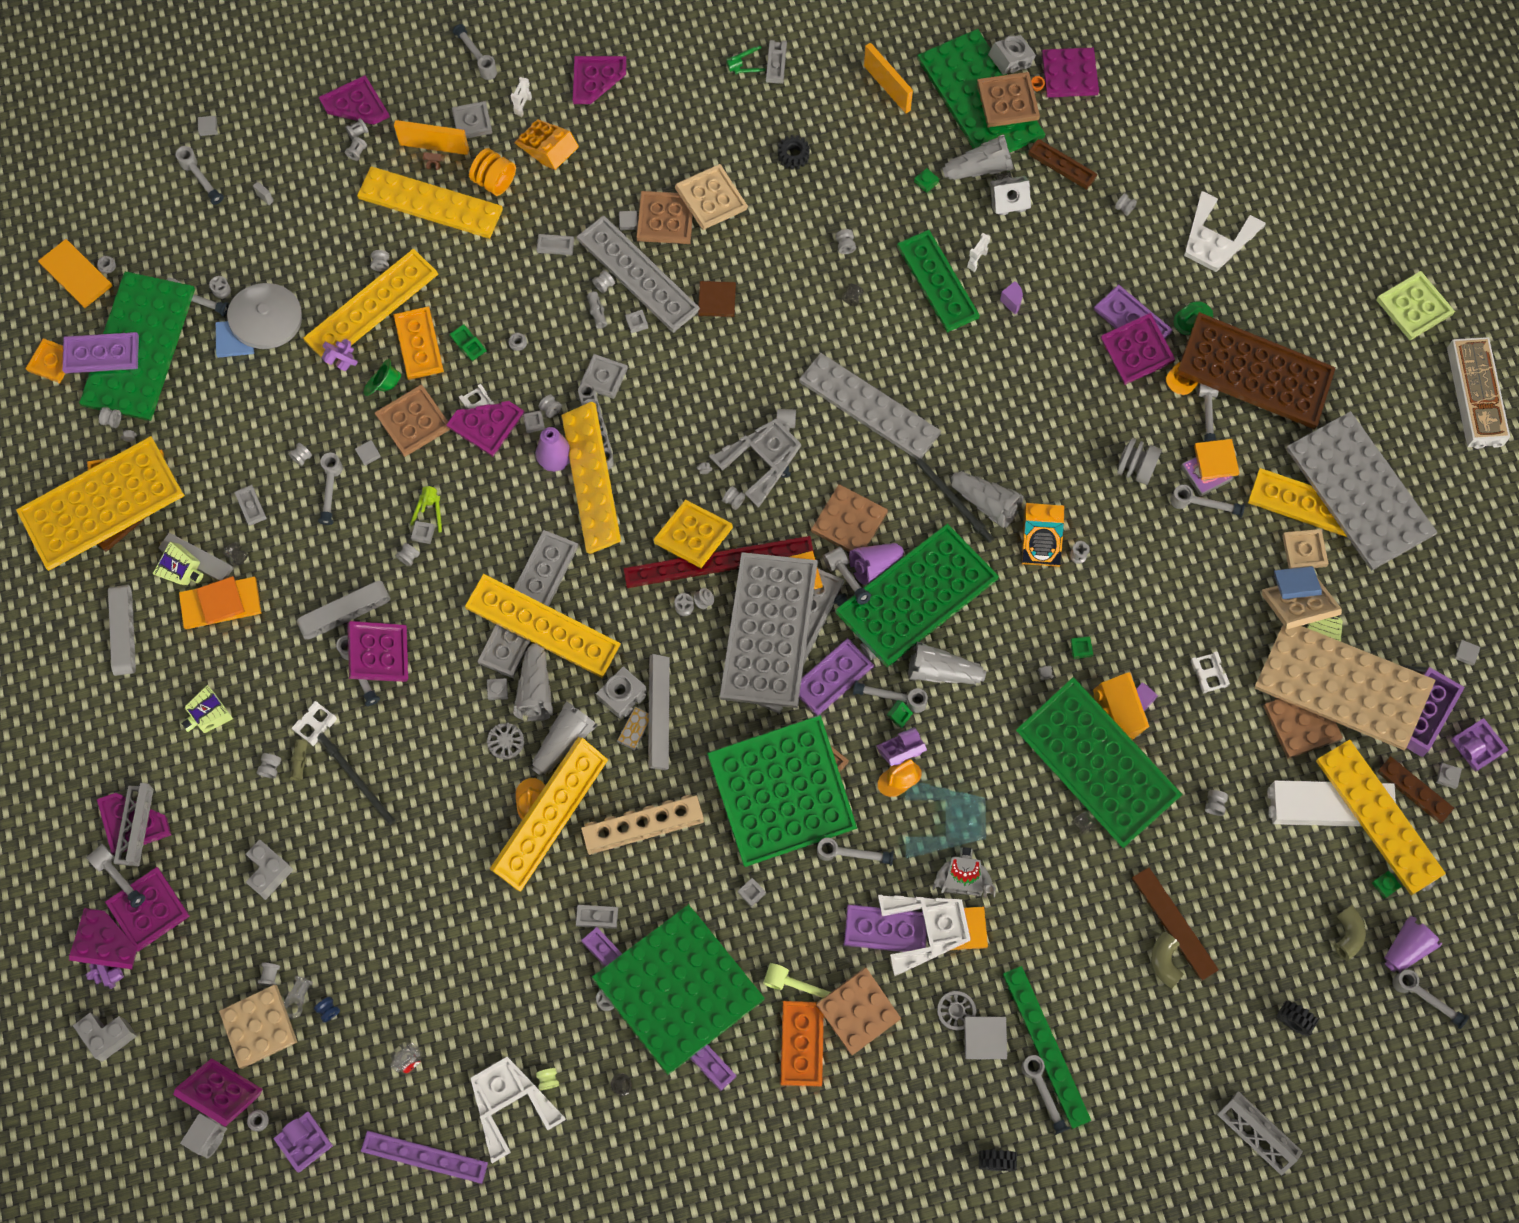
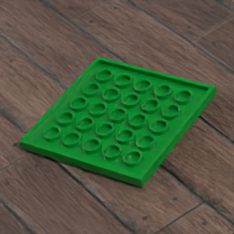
(782, 790)
(678, 989)

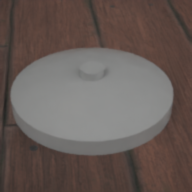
(264, 316)

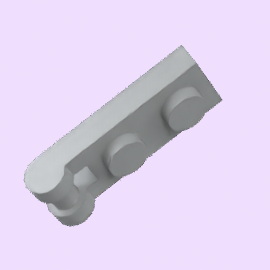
(776, 62)

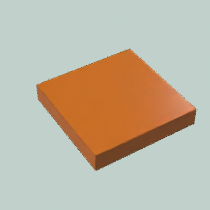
(220, 600)

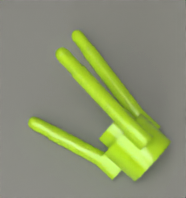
(428, 497)

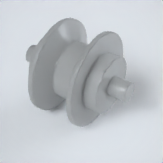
(703, 598)

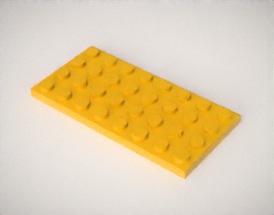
(99, 503)

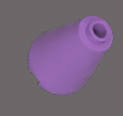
(552, 450)
(874, 560)
(1411, 945)

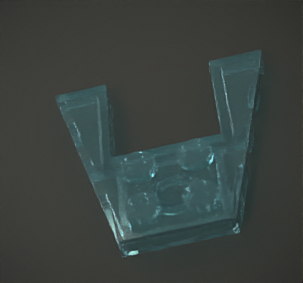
(963, 819)

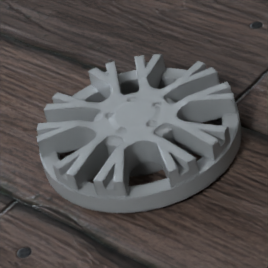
(505, 741)
(955, 1010)

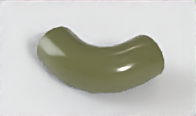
(1354, 933)
(1162, 960)

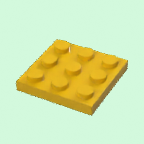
(693, 533)

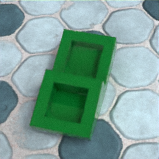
(467, 343)

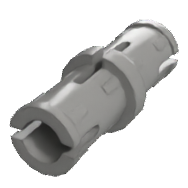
(596, 310)

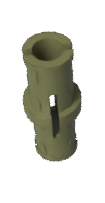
(298, 760)

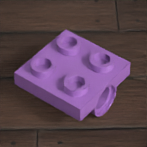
(1479, 745)
(902, 747)
(303, 1141)

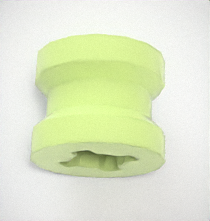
(547, 1079)

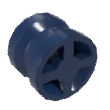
(327, 1009)

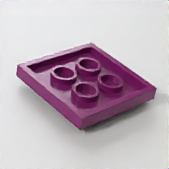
(1070, 72)
(1137, 348)
(377, 651)
(155, 916)
(217, 1092)

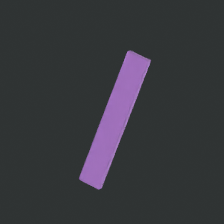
(424, 1157)

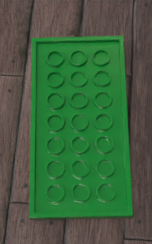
(954, 73)
(157, 313)
(917, 595)
(1099, 762)

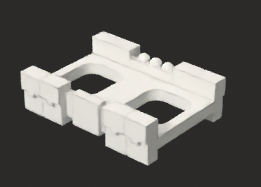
(524, 93)
(980, 249)
(485, 400)
(1215, 671)
(318, 726)

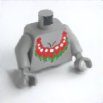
(964, 876)

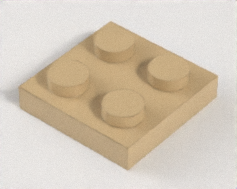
(1305, 549)

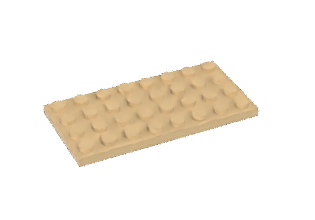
(1345, 685)

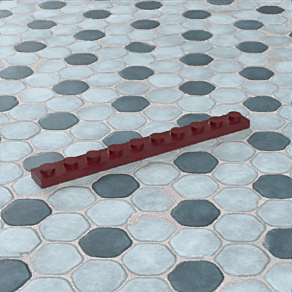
(718, 562)

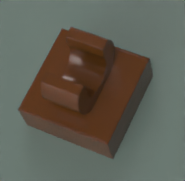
(433, 158)

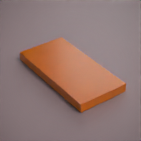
(802, 1044)

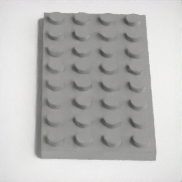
(1361, 491)
(769, 630)

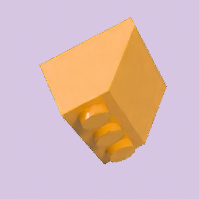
(1122, 703)

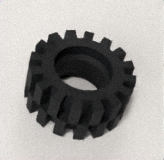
(793, 143)
(1297, 1018)
(997, 1160)

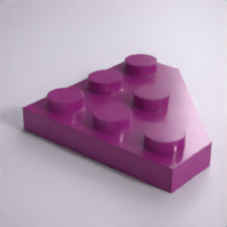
(595, 76)
(355, 101)
(486, 424)
(112, 811)
(102, 942)

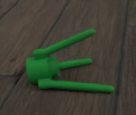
(735, 62)

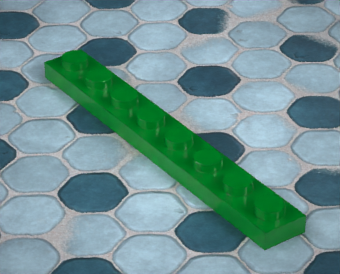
(1047, 1047)

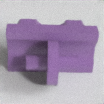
(341, 352)
(108, 976)

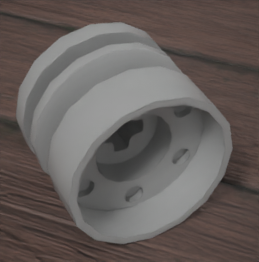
(1139, 461)

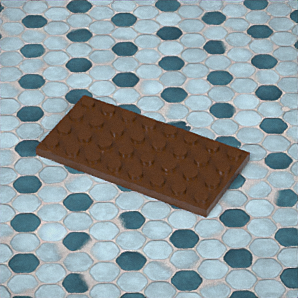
(1256, 370)

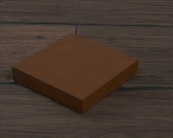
(717, 299)

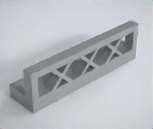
(137, 827)
(1265, 1128)

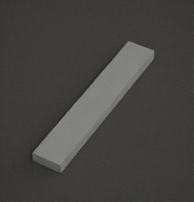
(658, 712)

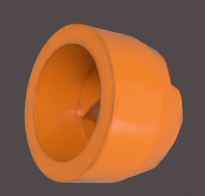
(1037, 80)

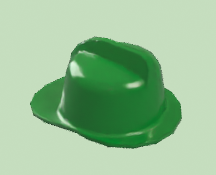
(1186, 316)
(383, 379)

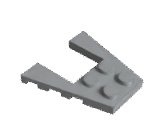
(773, 445)

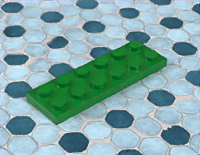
(938, 281)

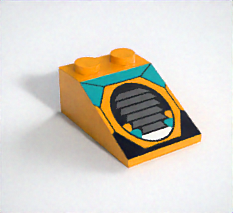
(1042, 534)

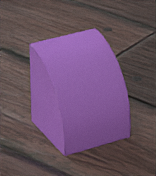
(1012, 297)
(1146, 695)

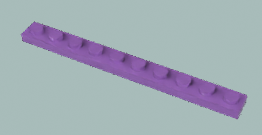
(706, 1058)

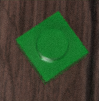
(926, 180)
(1081, 647)
(899, 713)
(1386, 884)

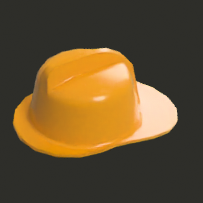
(1178, 383)
(899, 778)
(526, 794)

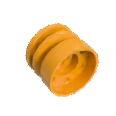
(492, 171)

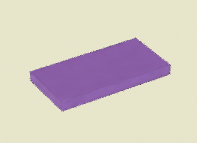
(1122, 308)
(100, 352)
(833, 676)
(893, 932)

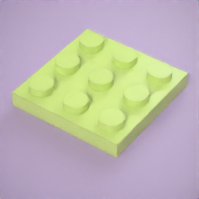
(1415, 305)

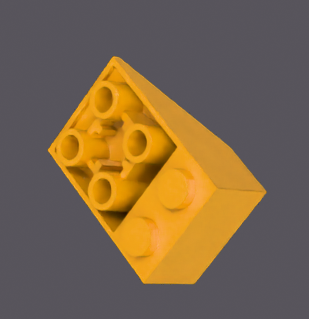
(547, 143)

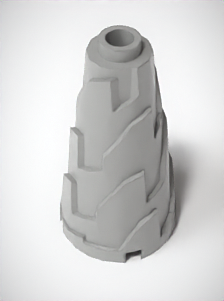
(988, 158)
(989, 497)
(941, 666)
(533, 688)
(563, 733)

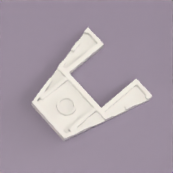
(1210, 247)
(944, 925)
(500, 1087)

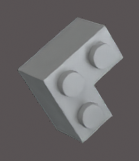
(271, 869)
(102, 1039)

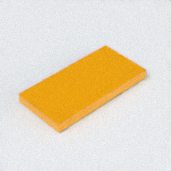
(888, 78)
(431, 137)
(75, 273)
(418, 343)
(192, 609)

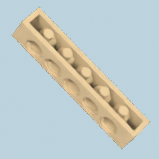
(635, 833)

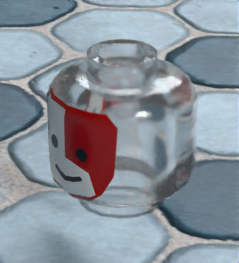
(405, 1057)

